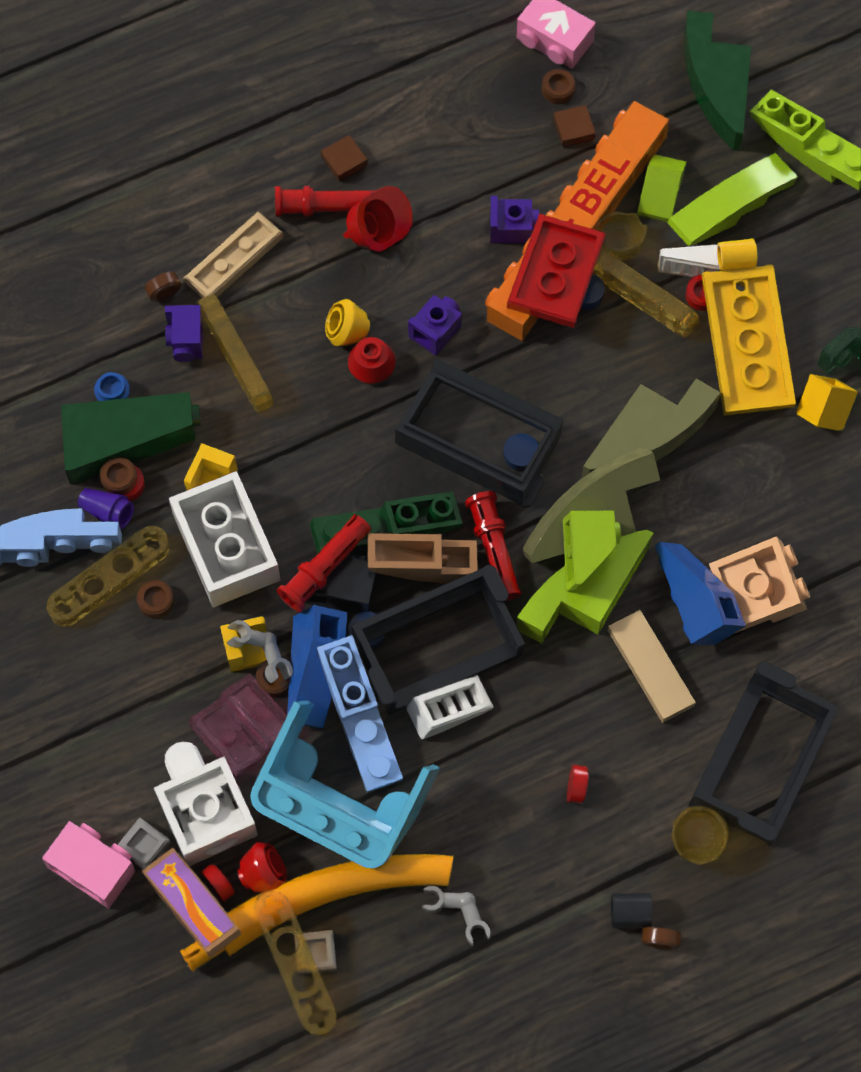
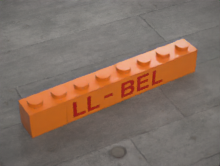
(596, 192)

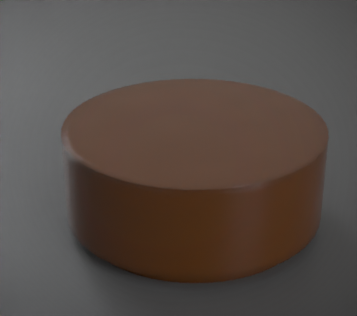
(558, 86)
(163, 286)
(118, 475)
(155, 599)
(275, 689)
(661, 938)

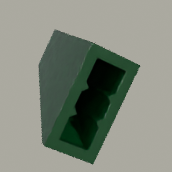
(124, 429)

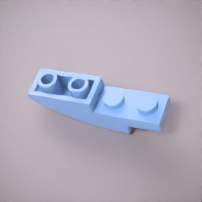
(64, 530)
(359, 714)

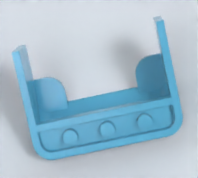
(325, 815)

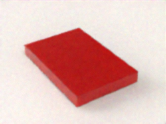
(556, 270)

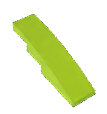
(731, 199)

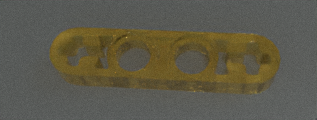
(646, 295)
(235, 353)
(112, 580)
(298, 960)

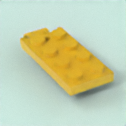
(747, 332)

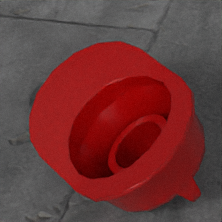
(379, 219)

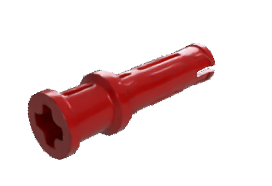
(307, 200)
(490, 530)
(314, 574)

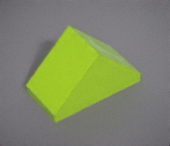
(661, 187)

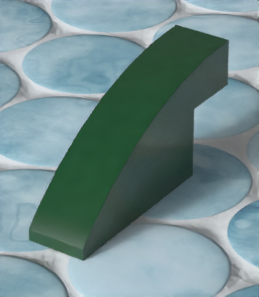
(717, 77)

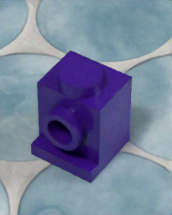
(511, 220)
(184, 332)
(434, 333)

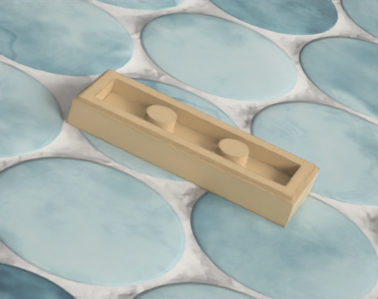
(234, 256)
(651, 666)

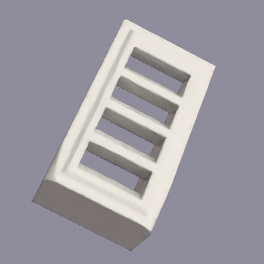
(688, 260)
(428, 717)

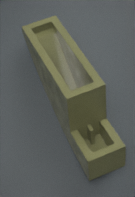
(655, 424)
(598, 491)

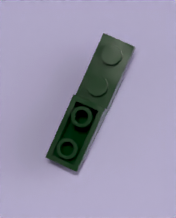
(411, 515)

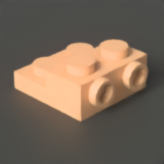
(763, 582)

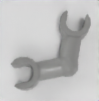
(268, 643)
(463, 901)

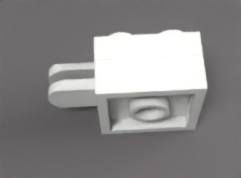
(201, 802)

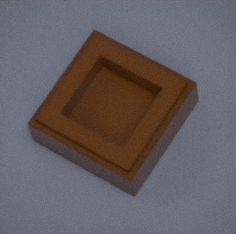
(574, 125)
(344, 158)

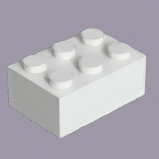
(225, 539)

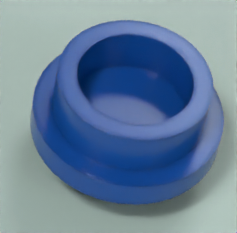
(111, 387)

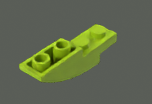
(807, 139)

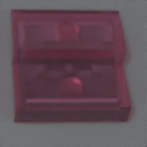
(240, 725)

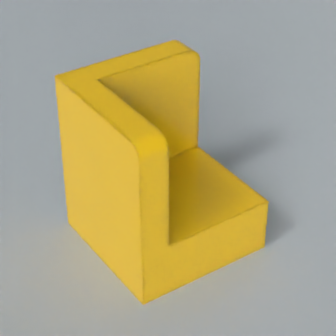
(826, 402)
(208, 466)
(247, 655)

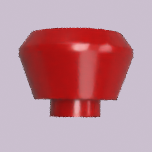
(371, 360)
(262, 868)

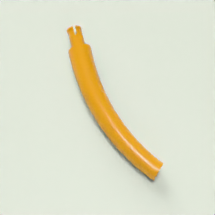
(328, 886)

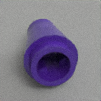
(106, 506)

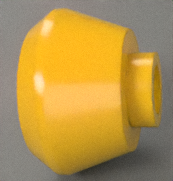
(346, 323)

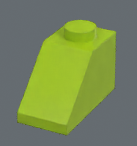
(587, 543)

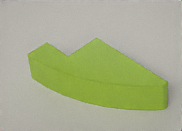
(593, 599)

